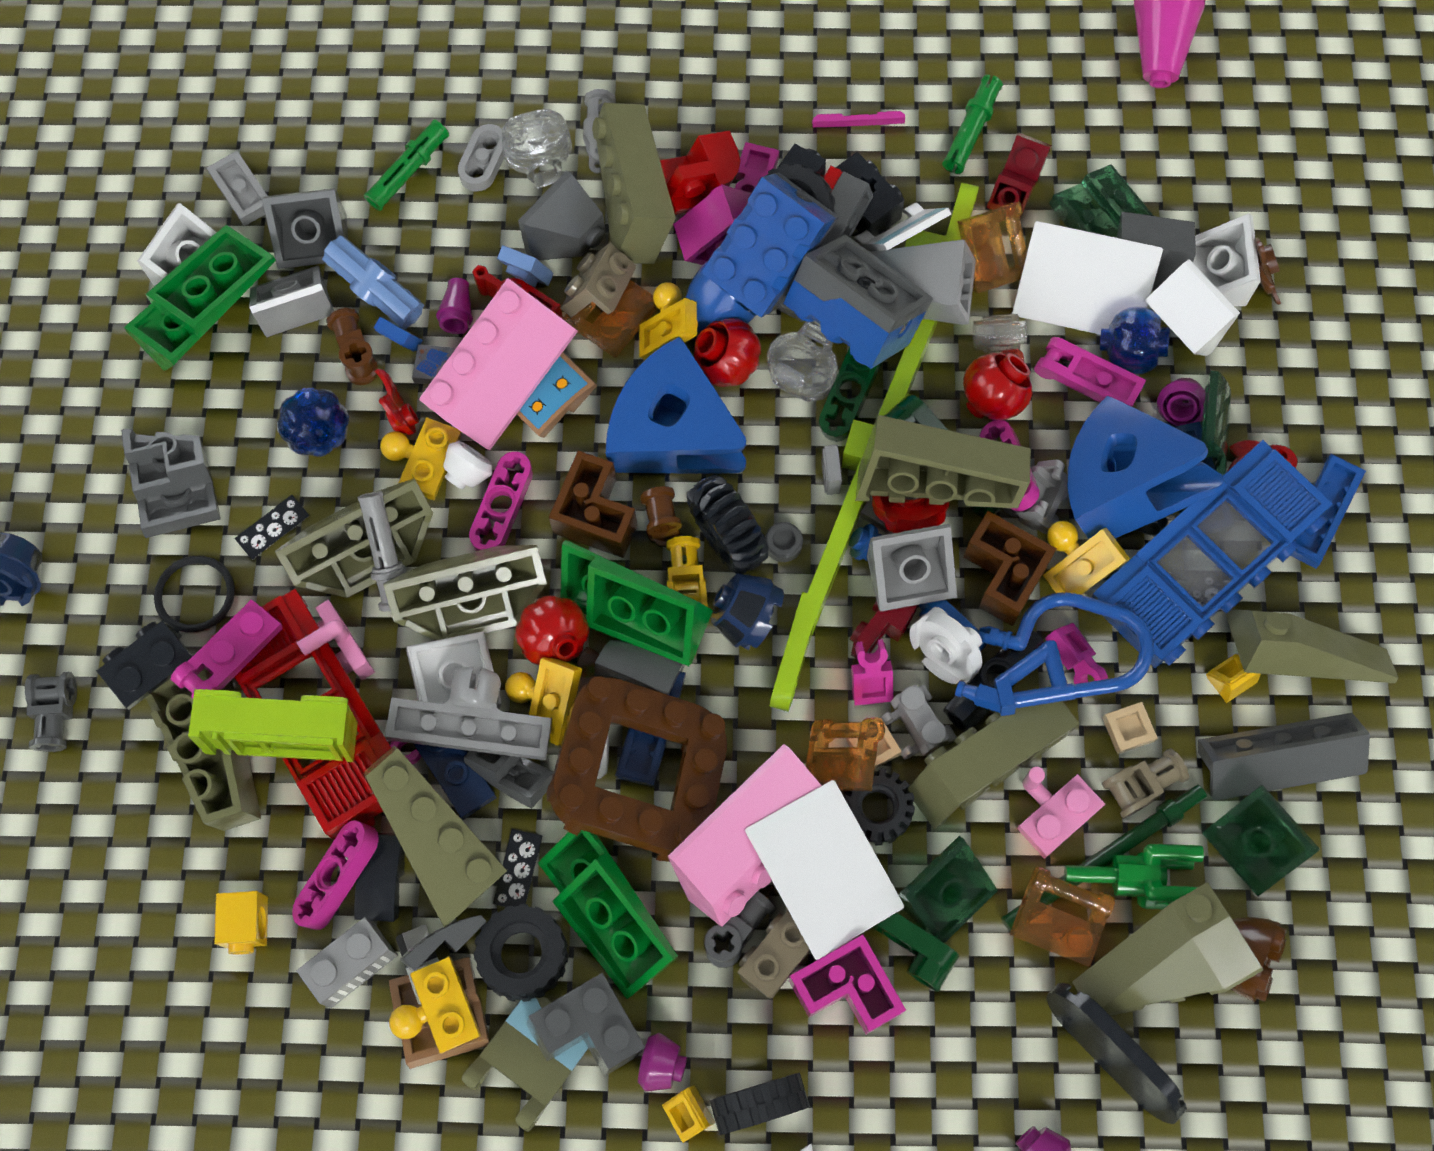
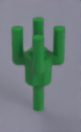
(1143, 874)

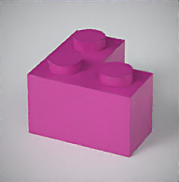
(707, 223)
(849, 974)

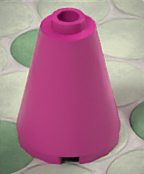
(1165, 37)

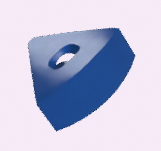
(673, 420)
(1134, 470)

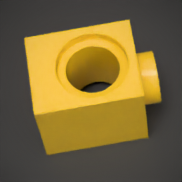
(241, 921)

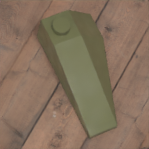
(1302, 648)
(1174, 955)

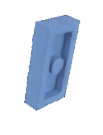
(524, 267)

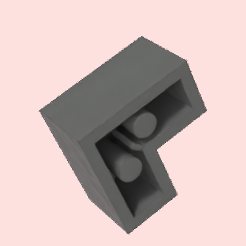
(587, 1015)

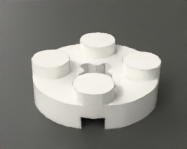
(949, 647)

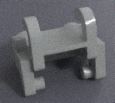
(1053, 489)
(919, 721)

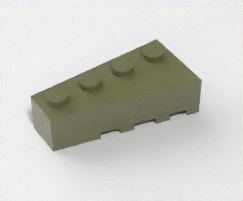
(632, 182)
(941, 466)
(987, 757)
(216, 783)
(438, 844)

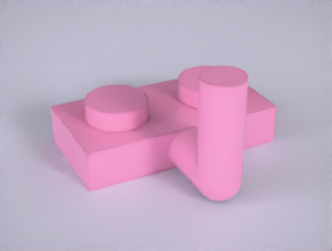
(334, 628)
(1059, 813)

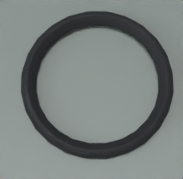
(179, 564)

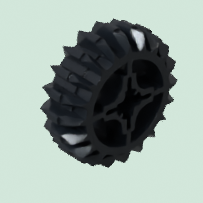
(727, 524)

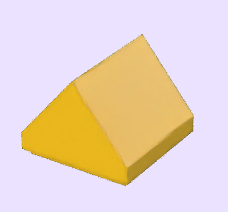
(1231, 679)
(688, 1113)

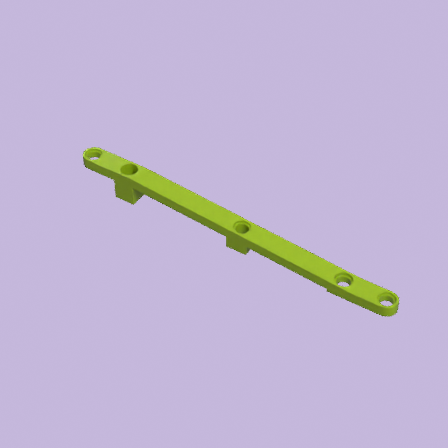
(813, 602)

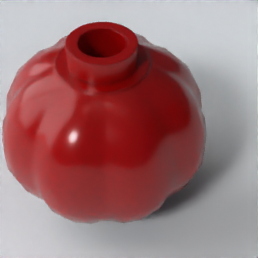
(728, 352)
(997, 386)
(552, 630)

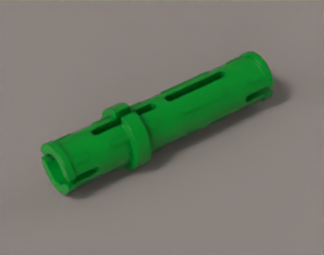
(977, 113)
(415, 155)

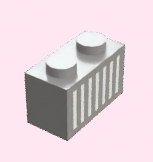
(347, 963)

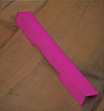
(838, 120)

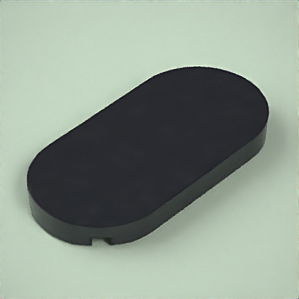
(1117, 1053)

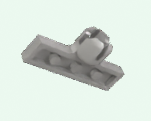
(469, 720)

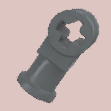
(49, 704)
(738, 930)

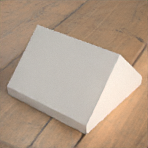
(173, 243)
(1230, 259)
(1193, 308)

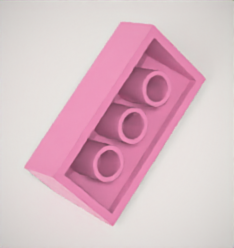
(498, 364)
(718, 859)

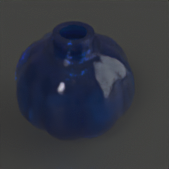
(1135, 340)
(312, 422)

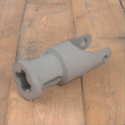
(591, 101)

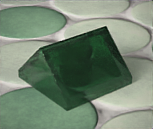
(1260, 840)
(948, 891)

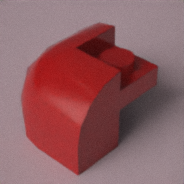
(708, 164)

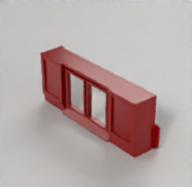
(331, 788)

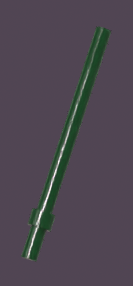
(1166, 814)

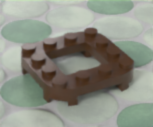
(625, 818)

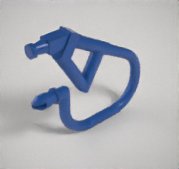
(1005, 701)

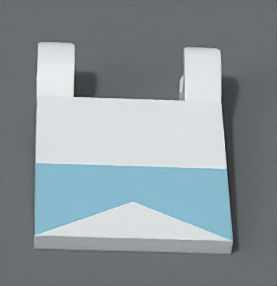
(918, 221)

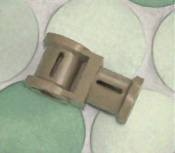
(1140, 785)

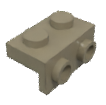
(600, 281)
(775, 958)

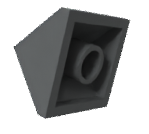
(304, 225)
(1172, 235)

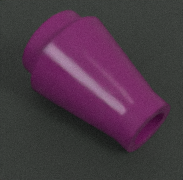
(455, 309)

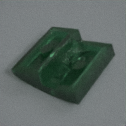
(1098, 202)
(1217, 419)

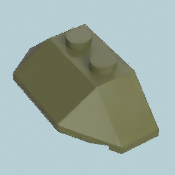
(336, 552)
(467, 592)

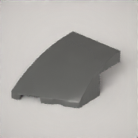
(170, 481)

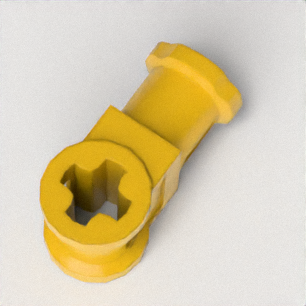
(686, 577)

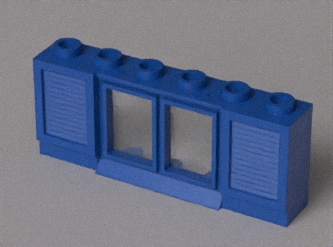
(1215, 552)

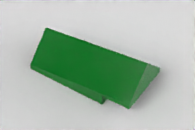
(197, 295)
(632, 605)
(606, 912)

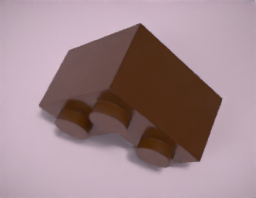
(585, 511)
(1014, 559)

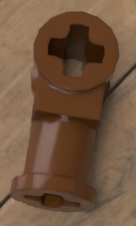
(354, 350)
(661, 515)

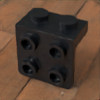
(144, 664)

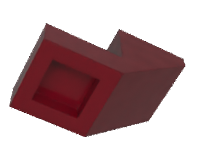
(1020, 172)

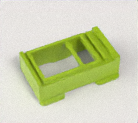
(272, 727)

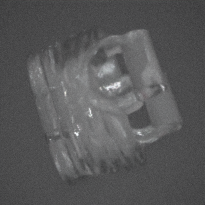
(534, 141)
(802, 366)

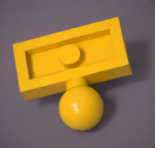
(675, 320)
(425, 457)
(1084, 564)
(550, 694)
(442, 1006)

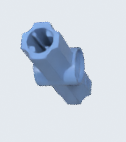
(373, 282)

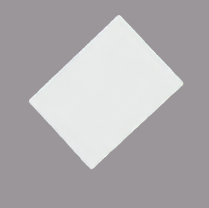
(1083, 277)
(824, 869)

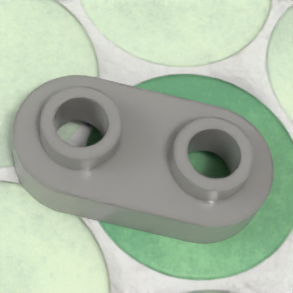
(481, 160)

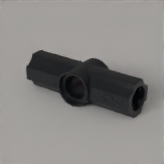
(962, 710)

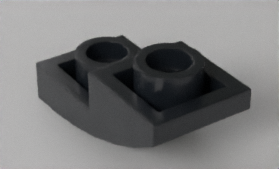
(379, 882)

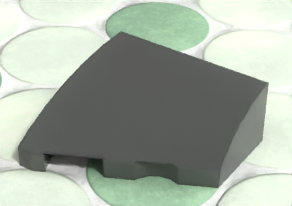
(637, 666)

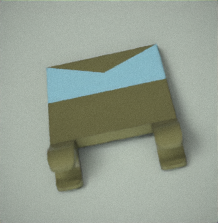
(521, 1060)

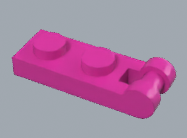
(1088, 373)
(228, 649)

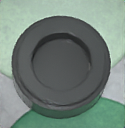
(784, 541)

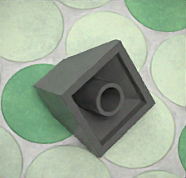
(562, 222)

